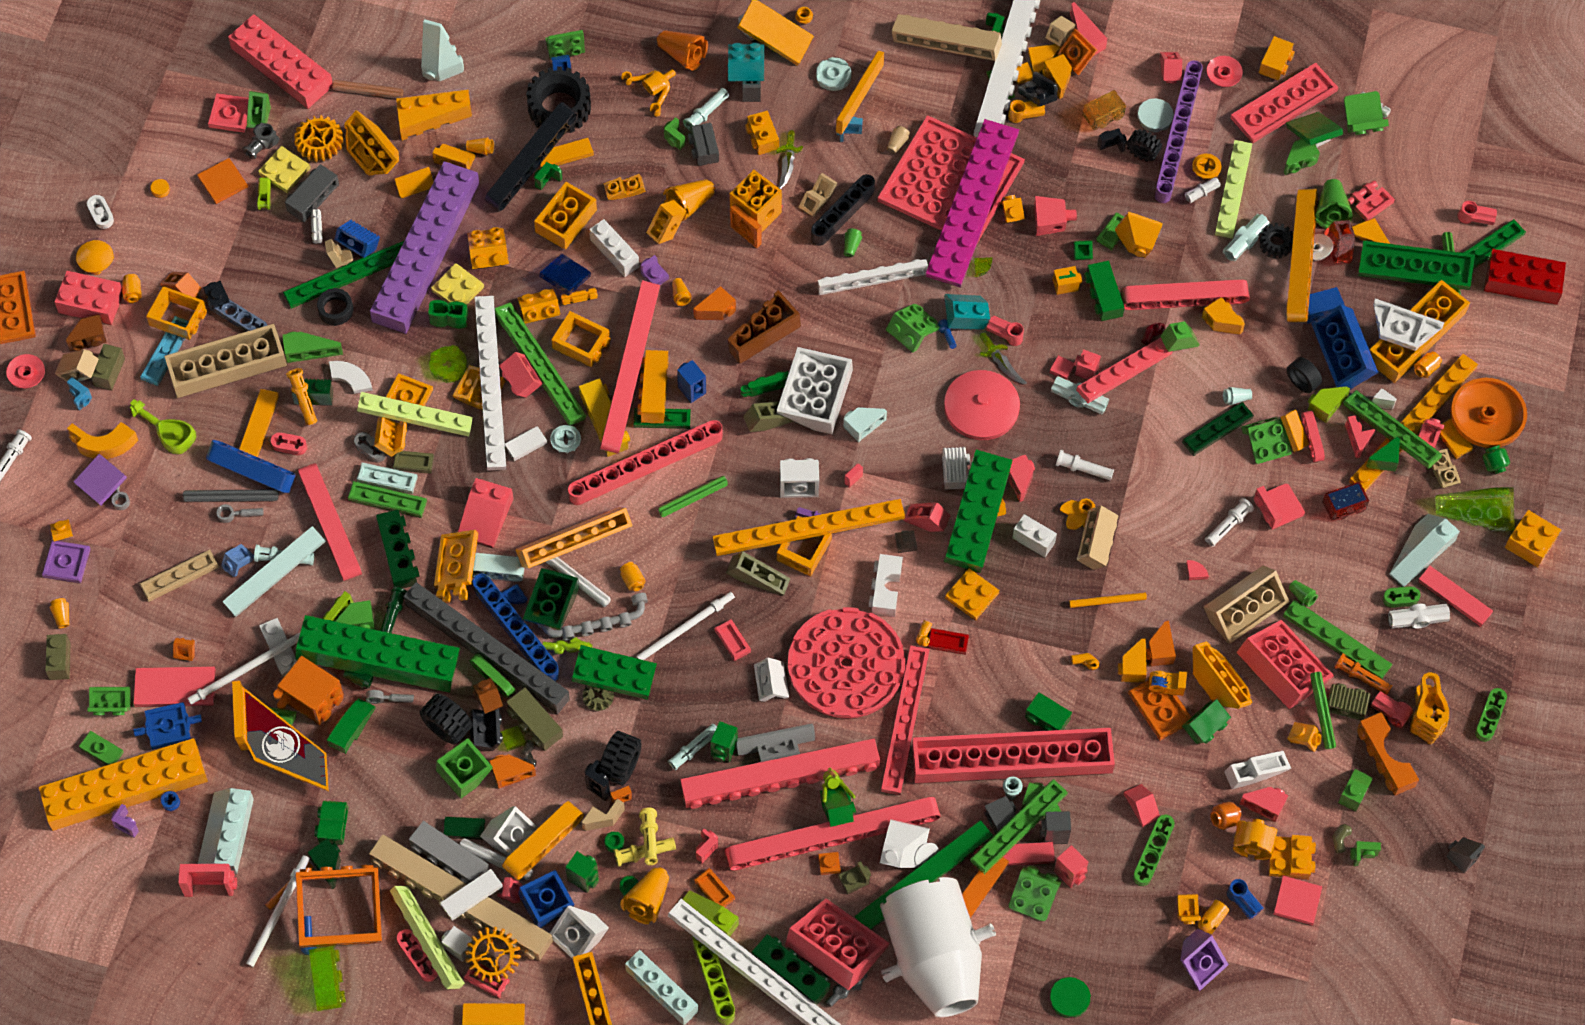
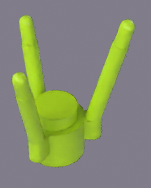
(832, 781)

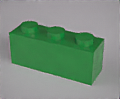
(1104, 291)

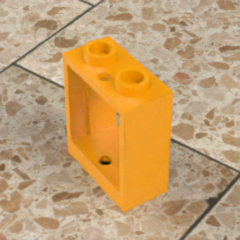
(160, 305)
(567, 349)
(800, 563)

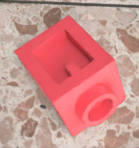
(706, 848)

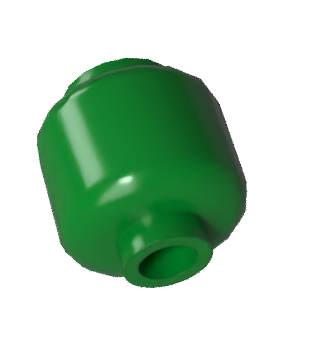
(1496, 459)

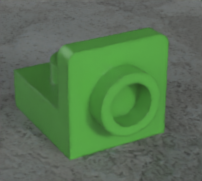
(1364, 849)

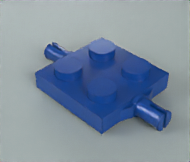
(167, 725)

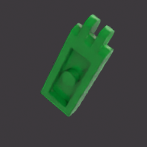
(765, 384)

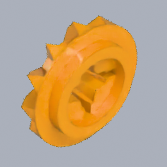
(1200, 162)

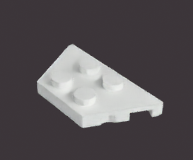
(1404, 326)

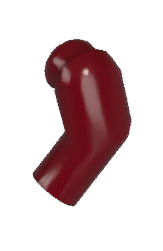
(1151, 331)

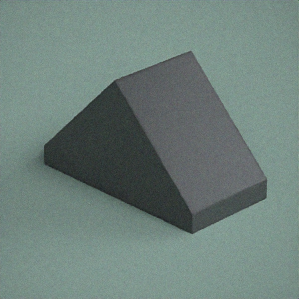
(751, 91)

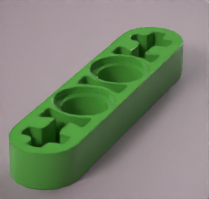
(1156, 851)

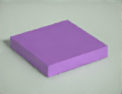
(100, 479)
(66, 561)

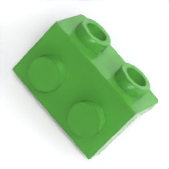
(109, 700)

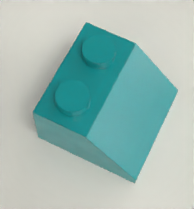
(966, 311)

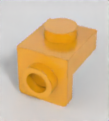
(1012, 208)
(1305, 735)
(1188, 908)

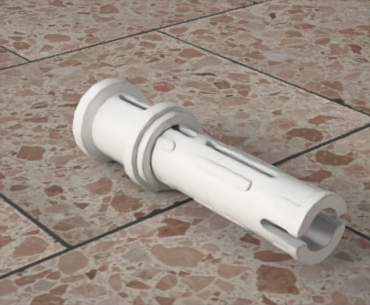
(15, 449)
(1076, 463)
(1234, 517)

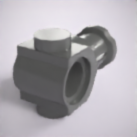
(260, 141)

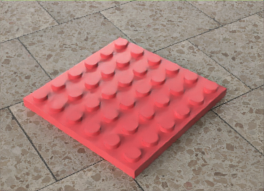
(932, 172)

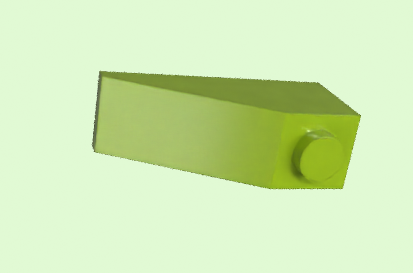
(713, 912)

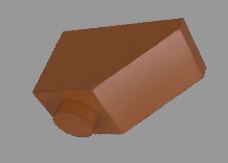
(487, 695)

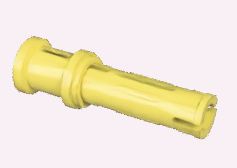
(648, 829)
(635, 852)

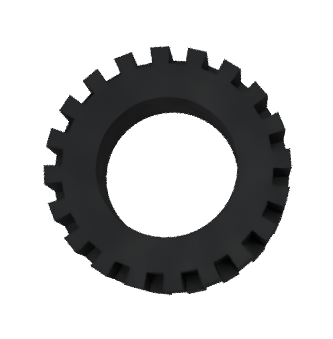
(558, 82)

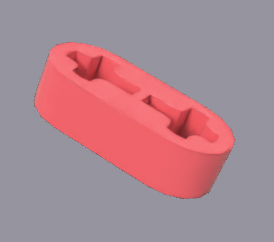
(289, 443)

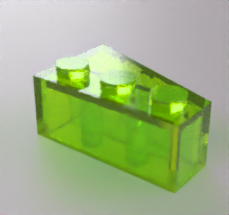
(327, 978)

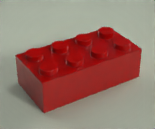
(1525, 276)

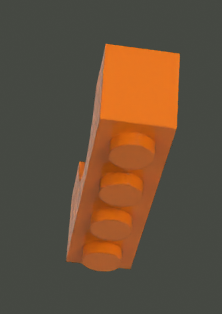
(1398, 775)

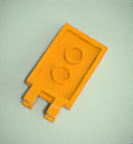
(455, 564)

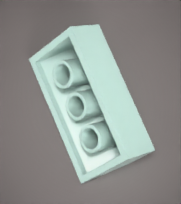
(226, 828)

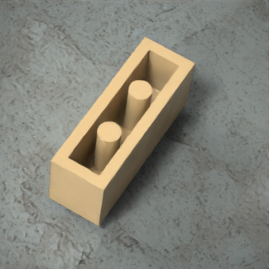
(1097, 537)

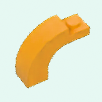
(108, 446)

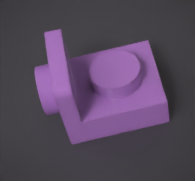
(653, 271)
(123, 822)

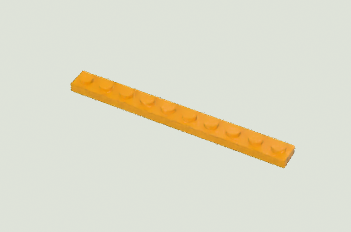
(1423, 410)
(808, 527)

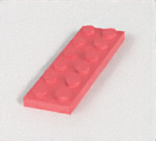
(1284, 102)

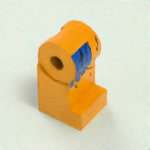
(1168, 682)

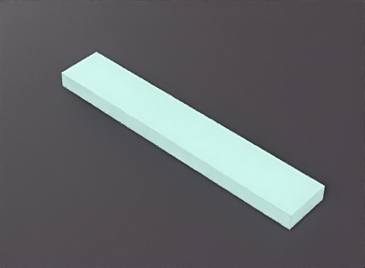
(274, 571)

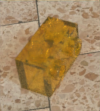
(1104, 110)

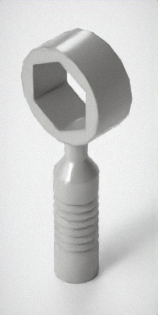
(120, 494)
(243, 512)
(377, 697)

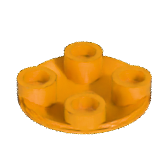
(94, 256)

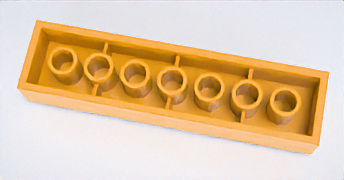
(123, 783)

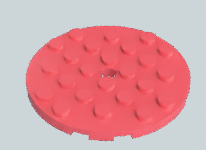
(853, 689)

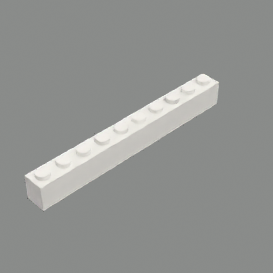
(1006, 64)

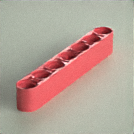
(1184, 294)
(329, 522)

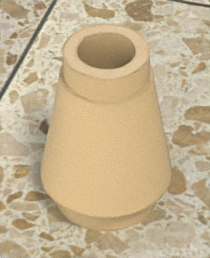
(897, 139)

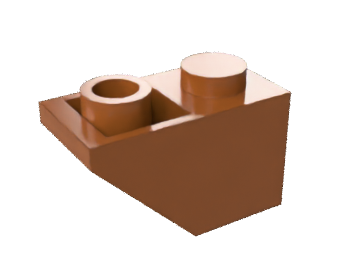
(86, 334)

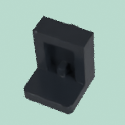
(1112, 138)
(216, 294)

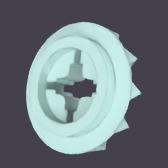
(558, 435)

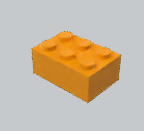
(565, 215)

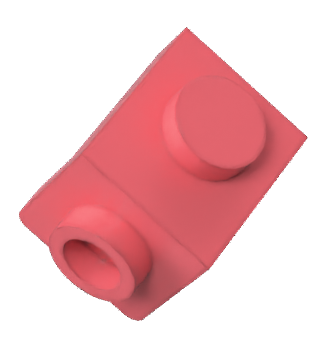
(1430, 431)

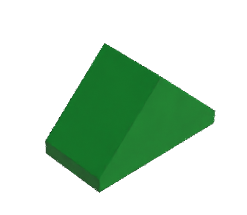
(1386, 458)

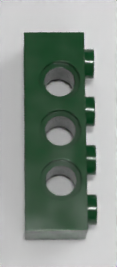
(390, 522)
(772, 945)

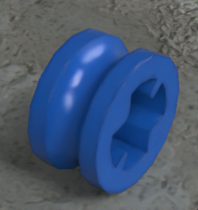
(165, 797)

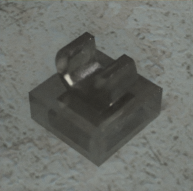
(905, 541)

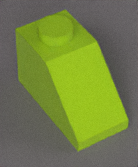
(1327, 402)

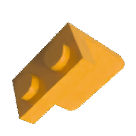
(487, 248)

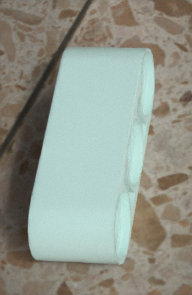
(498, 567)

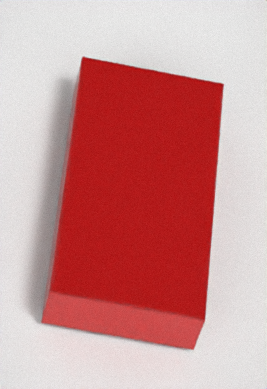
(948, 641)

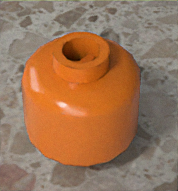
(1225, 815)

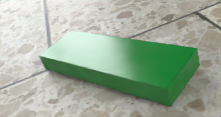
(673, 420)

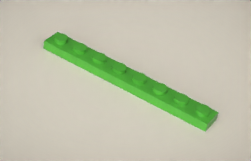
(541, 364)

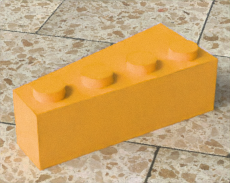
(431, 111)

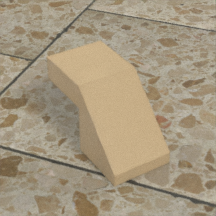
(818, 196)
(596, 819)

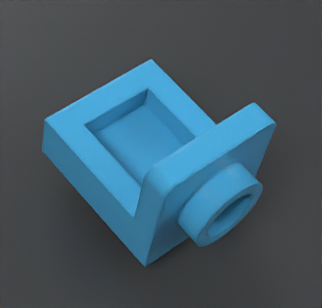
(853, 127)

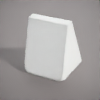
(1384, 400)

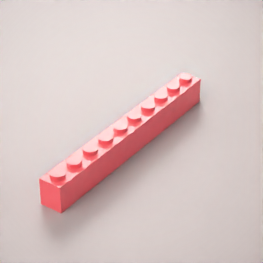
(779, 773)

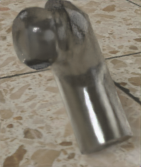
(526, 753)

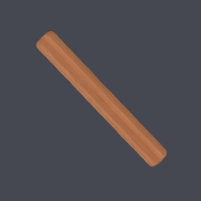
(367, 89)

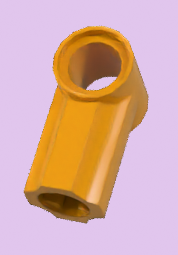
(1025, 110)

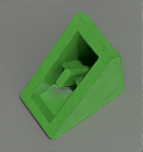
(258, 108)

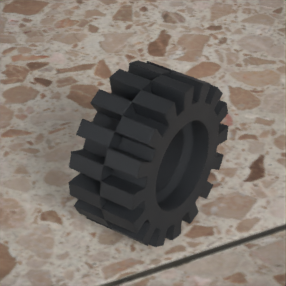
(1144, 145)
(1276, 231)

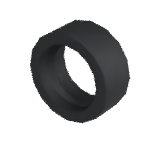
(337, 319)
(1304, 375)

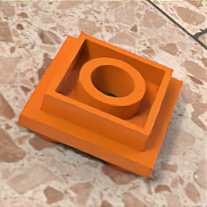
(1085, 51)

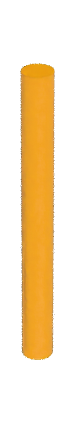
(1107, 600)

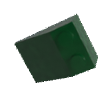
(551, 599)

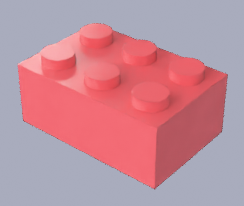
(88, 296)

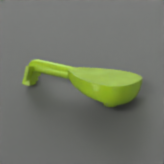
(174, 434)

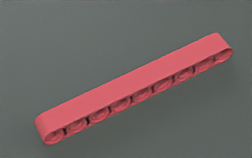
(639, 469)

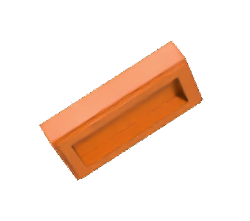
(714, 888)

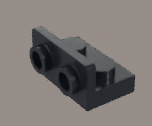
(1039, 91)
(597, 781)

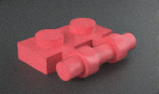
(1373, 204)

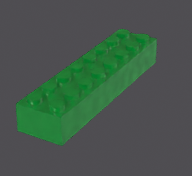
(377, 653)

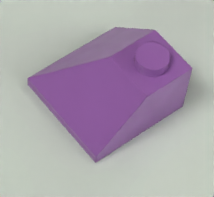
(1202, 958)

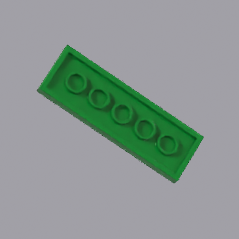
(1416, 264)

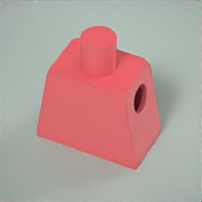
(1051, 215)

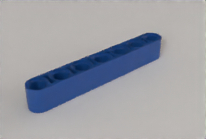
(511, 620)

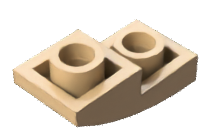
(1445, 471)

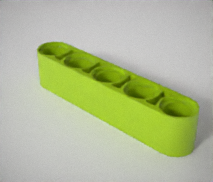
(716, 984)

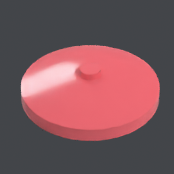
(981, 405)

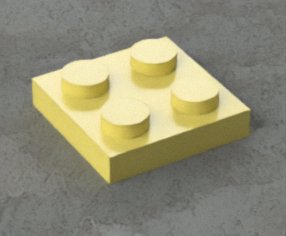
(284, 169)
(457, 285)

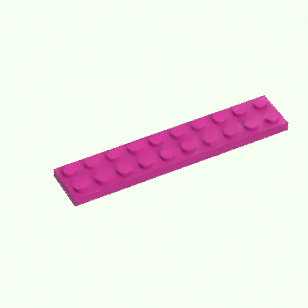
(972, 203)

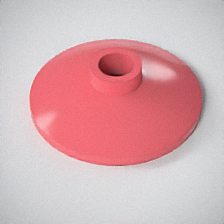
(1224, 65)
(25, 364)

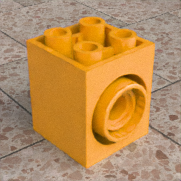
(758, 198)

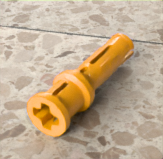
(300, 388)

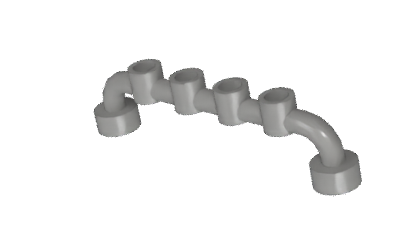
(604, 623)

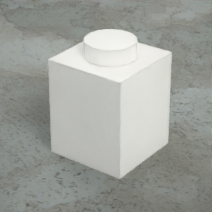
(456, 943)

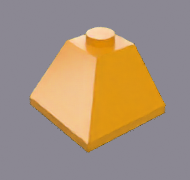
(1138, 233)

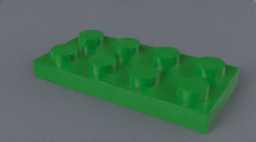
(614, 672)

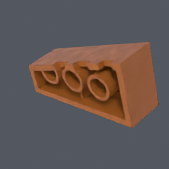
(765, 327)

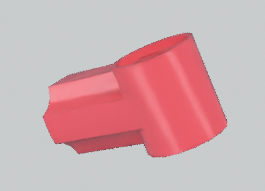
(1476, 214)
(1005, 330)
(1397, 712)

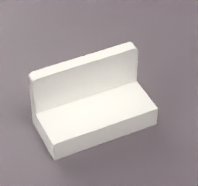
(771, 679)

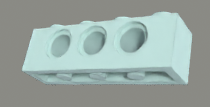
(661, 987)

